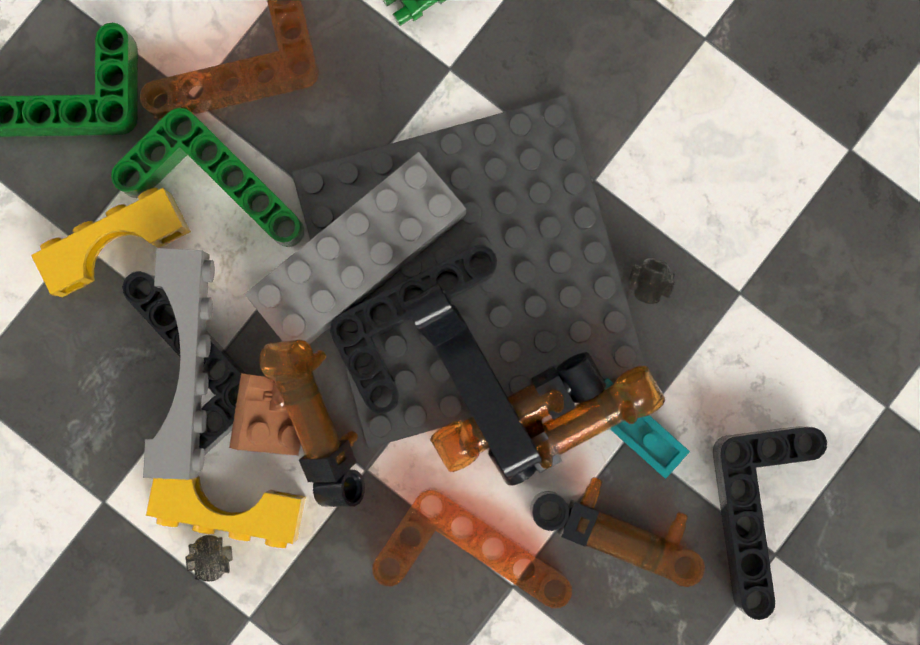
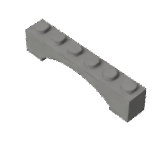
(175, 448)

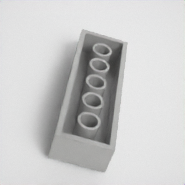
(357, 252)

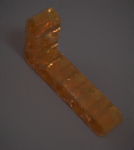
(246, 70)
(472, 543)

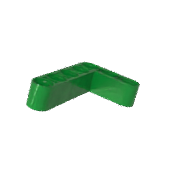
(98, 106)
(218, 168)

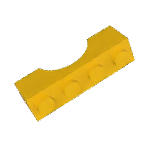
(71, 261)
(273, 518)

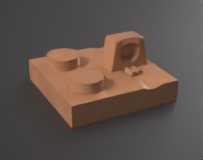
(262, 419)

